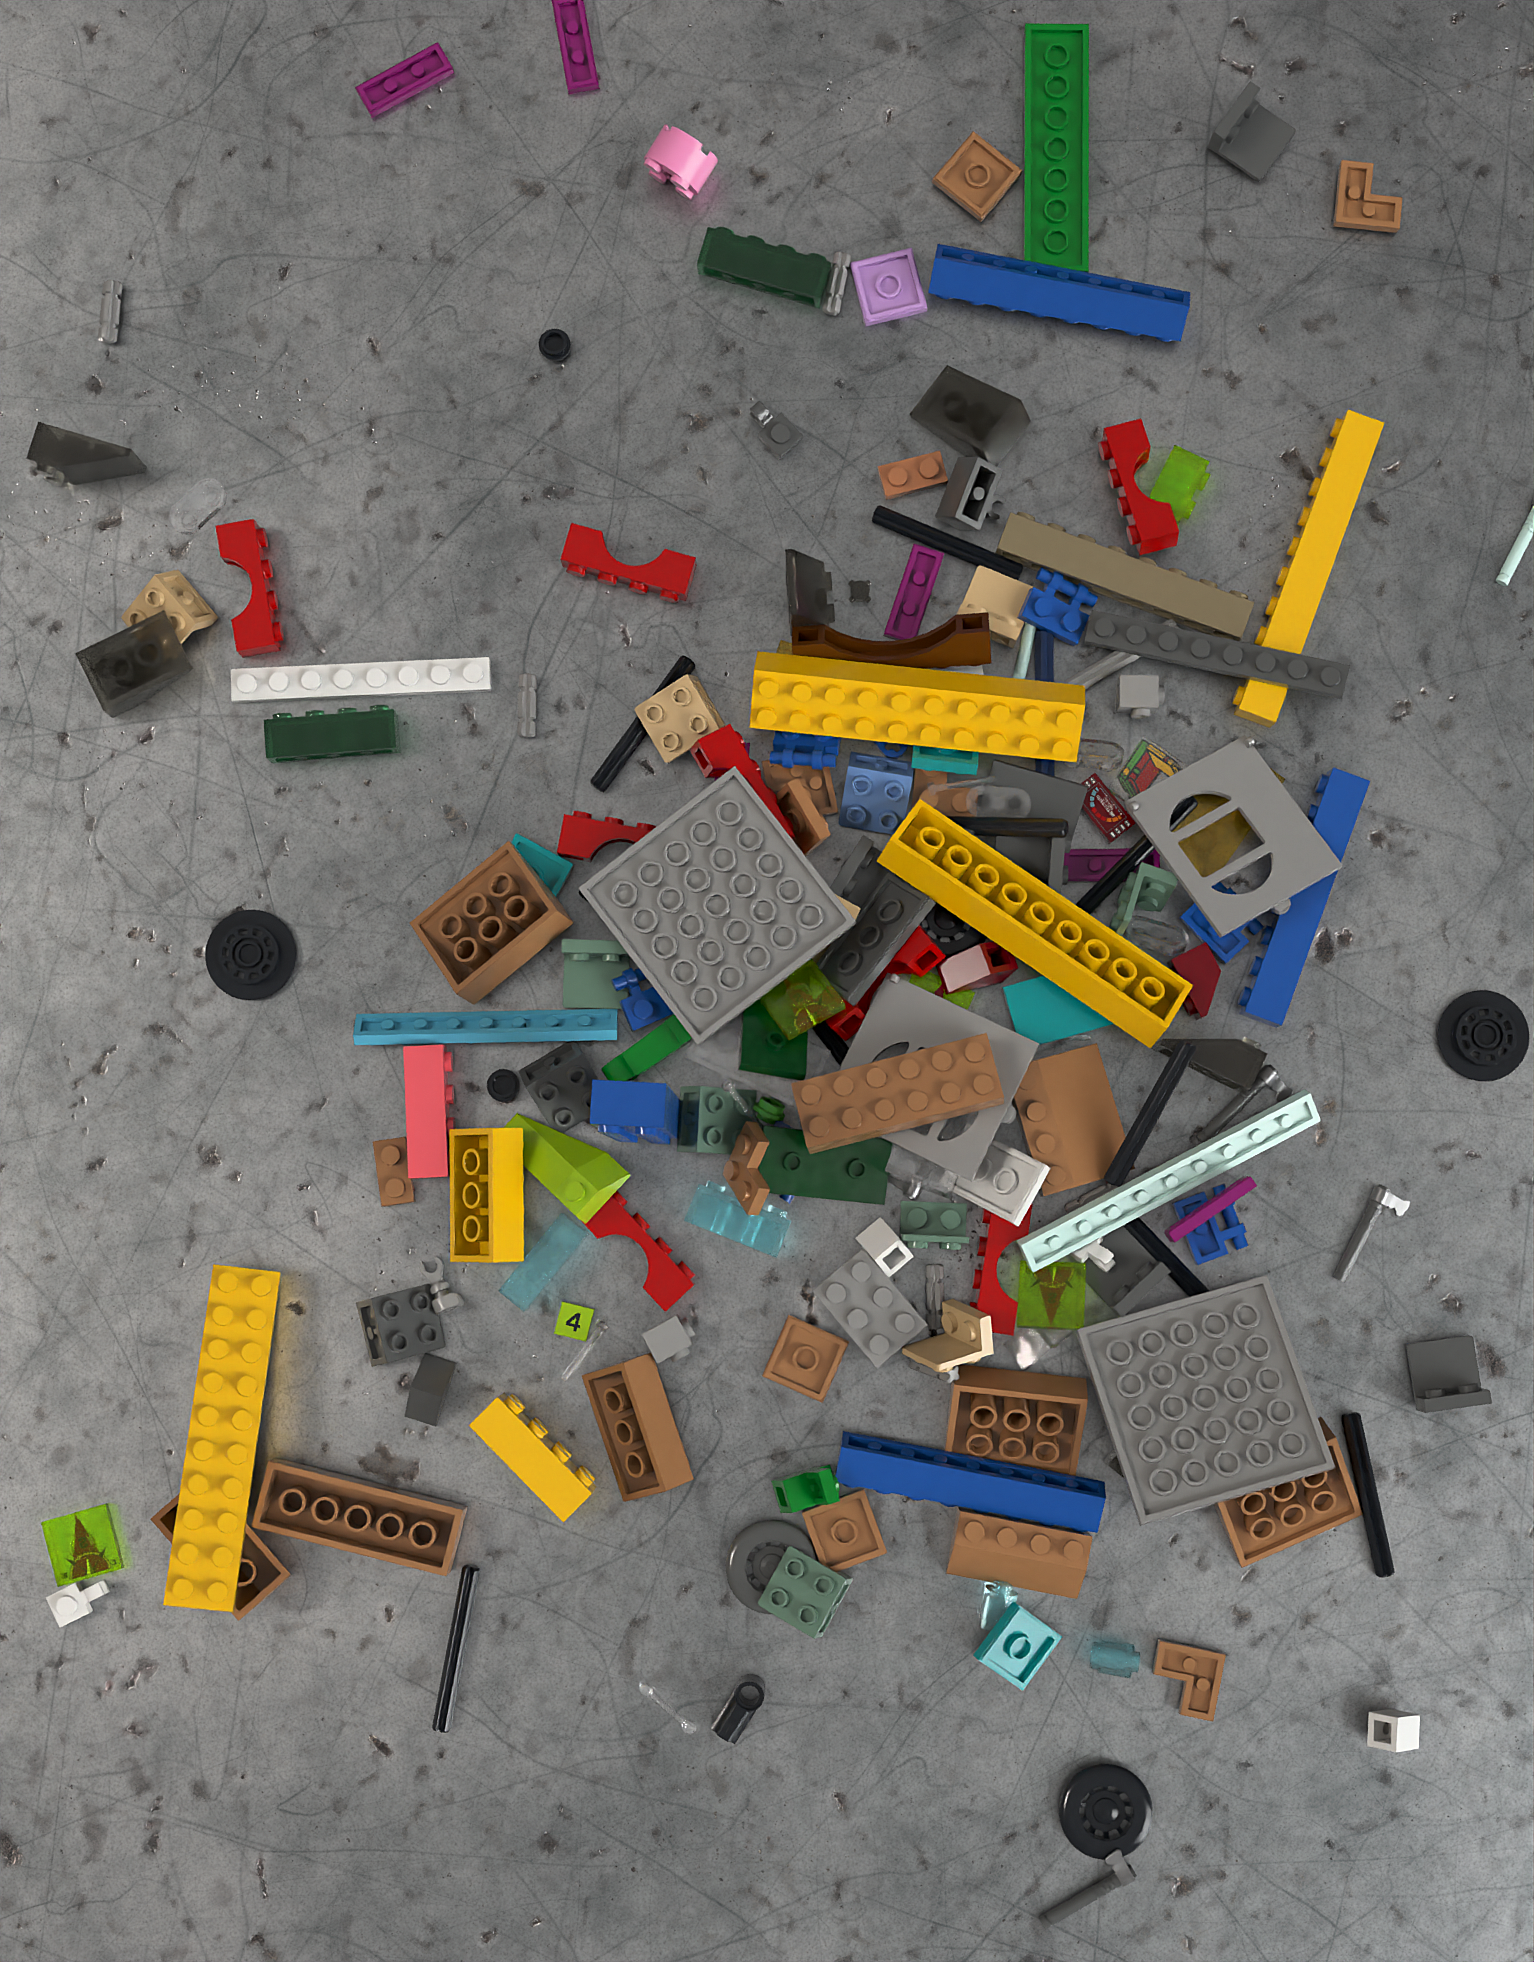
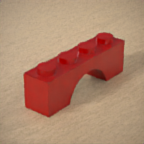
(1150, 521)
(666, 575)
(256, 626)
(724, 750)
(584, 838)
(915, 957)
(665, 1278)
(990, 1296)

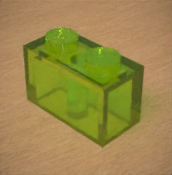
(1179, 480)

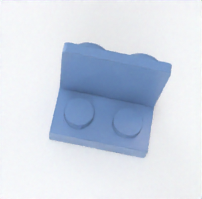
(875, 793)

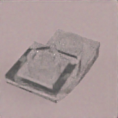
(1031, 1344)

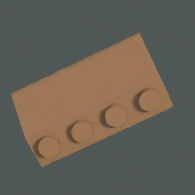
(637, 1427)
(1019, 1553)
(259, 1567)

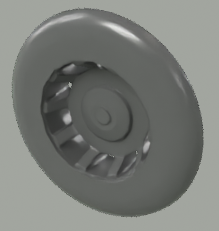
(765, 1559)

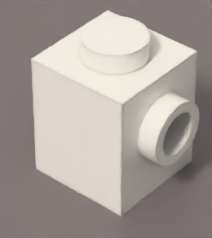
(879, 1242)
(1393, 1730)

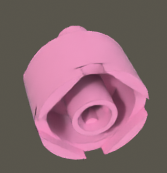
(679, 159)

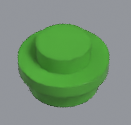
(769, 1110)

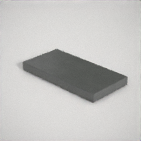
(880, 932)

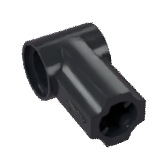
(738, 1709)

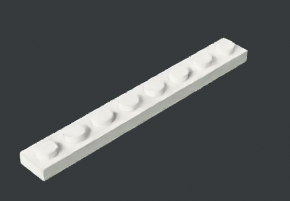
(360, 680)

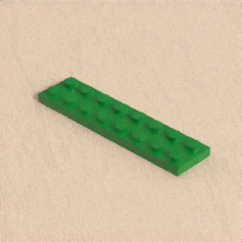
(1056, 145)

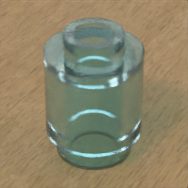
(995, 1603)
(1114, 1658)

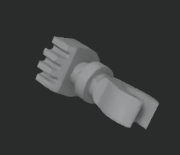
(445, 1301)

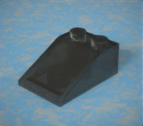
(971, 415)
(79, 458)
(807, 590)
(134, 664)
(1223, 1060)

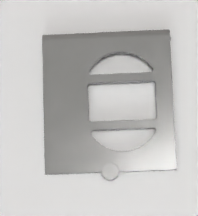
(1287, 835)
(925, 1020)

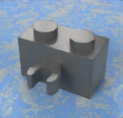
(970, 494)

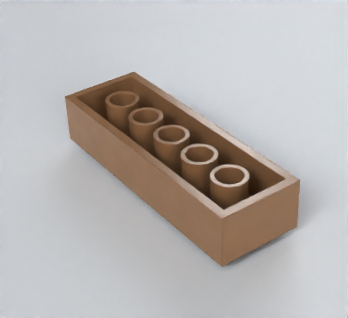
(898, 1093)
(359, 1516)

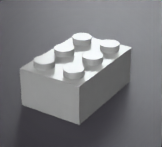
(869, 1307)

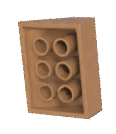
(490, 923)
(1069, 1118)
(1017, 1417)
(1290, 1512)

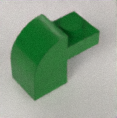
(806, 1489)

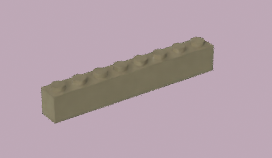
(1125, 578)

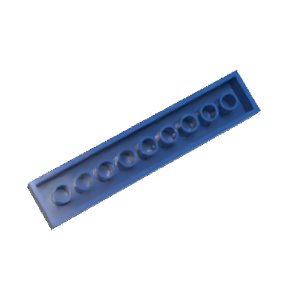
(635, 1110)

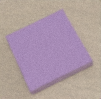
(888, 287)

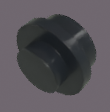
(554, 344)
(503, 1085)

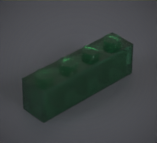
(764, 266)
(332, 735)

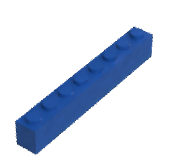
(1059, 293)
(1292, 933)
(970, 1482)

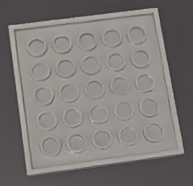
(717, 905)
(1204, 1400)

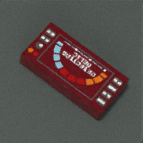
(1105, 810)

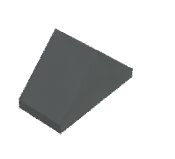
(429, 1389)

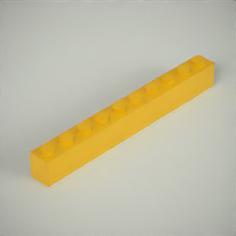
(1311, 556)

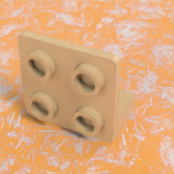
(177, 598)
(1001, 599)
(679, 717)
(964, 1339)

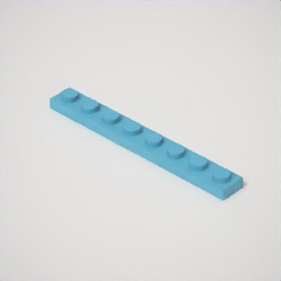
(486, 1027)

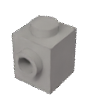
(1139, 695)
(669, 1339)

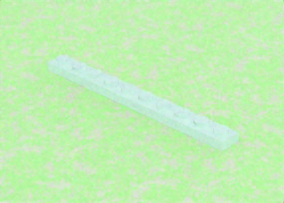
(1168, 1180)

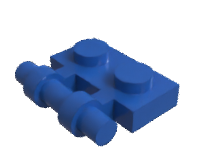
(1053, 615)
(804, 750)
(1226, 946)
(641, 1006)
(1207, 1240)

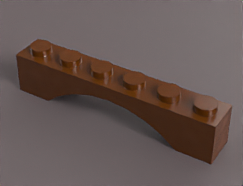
(957, 642)

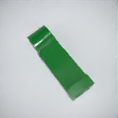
(648, 1051)

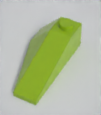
(569, 1168)

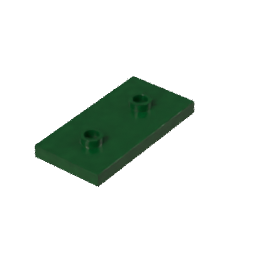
(767, 1049)
(840, 1173)

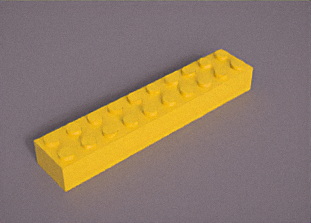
(917, 706)
(1035, 923)
(222, 1439)

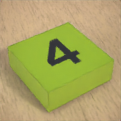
(574, 1321)

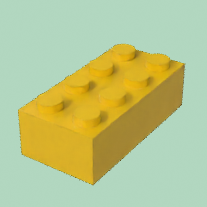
(486, 1195)
(534, 1456)

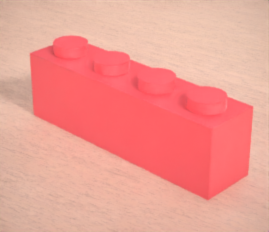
(428, 1110)

